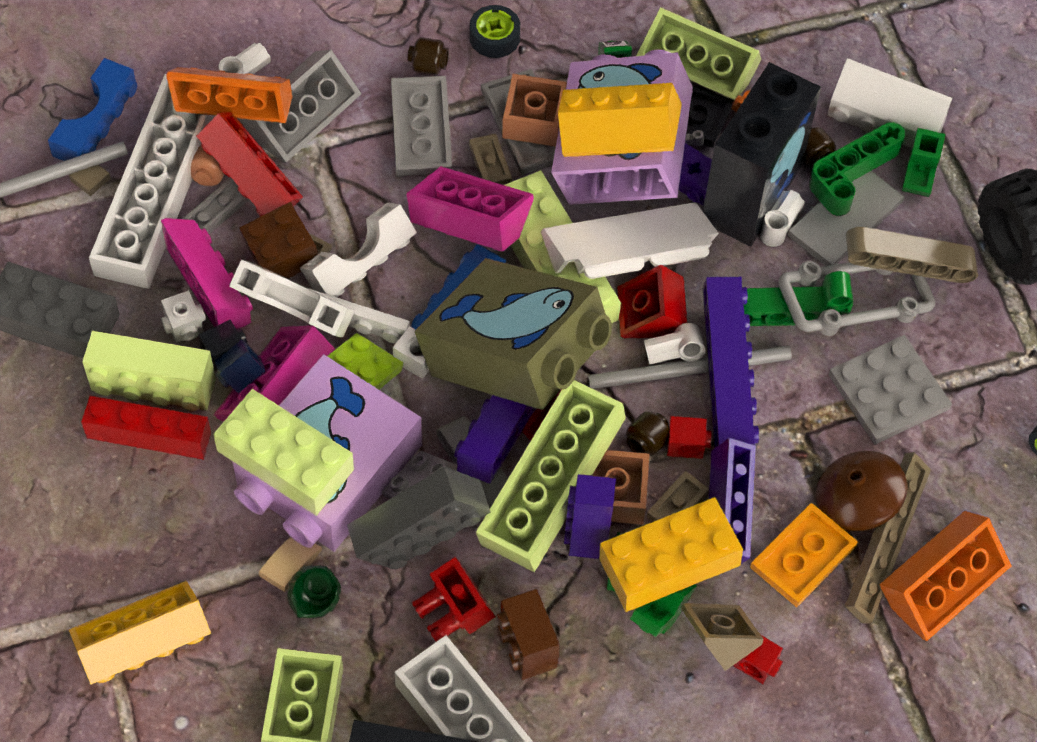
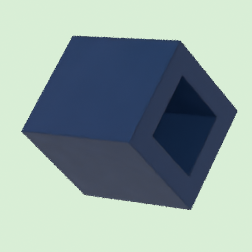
(239, 366)

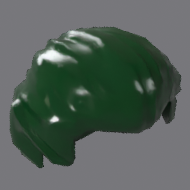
(313, 591)

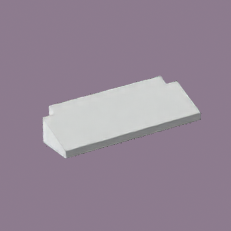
(628, 240)

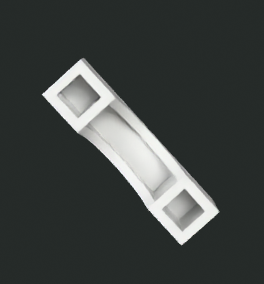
(386, 231)
(292, 298)

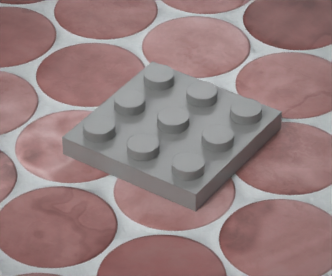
(889, 389)

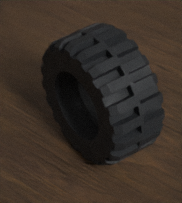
(1010, 224)

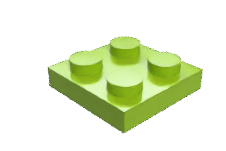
(367, 361)

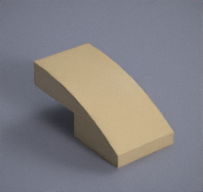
(288, 561)

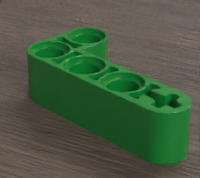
(860, 157)
(769, 307)

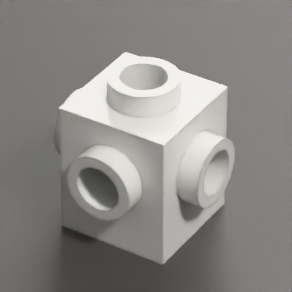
(182, 317)

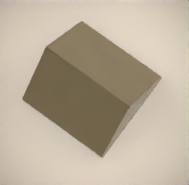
(724, 631)

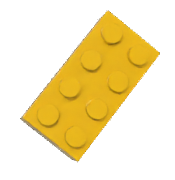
(670, 554)

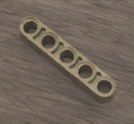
(911, 255)

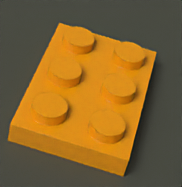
(803, 554)

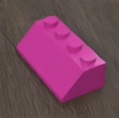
(470, 208)
(205, 272)
(285, 362)

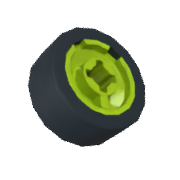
(505, 32)

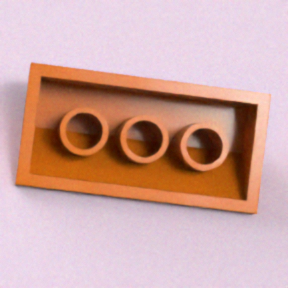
(221, 91)
(946, 574)

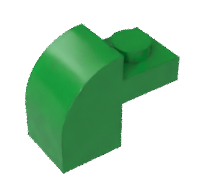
(923, 162)
(662, 613)

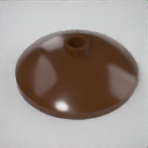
(866, 501)

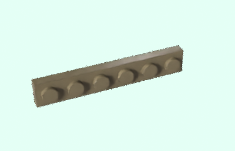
(886, 544)

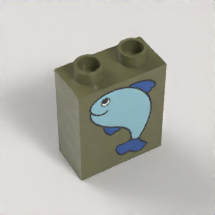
(514, 333)

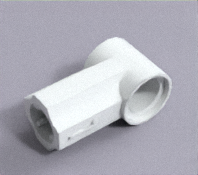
(248, 61)
(780, 218)
(683, 343)

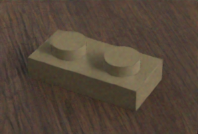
(490, 159)
(681, 495)

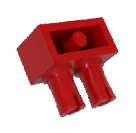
(459, 591)

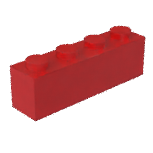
(247, 164)
(146, 427)

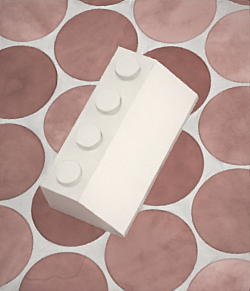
(874, 98)

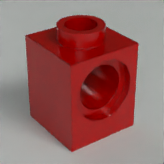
(688, 437)
(762, 661)

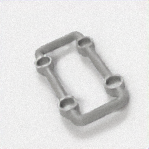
(831, 320)

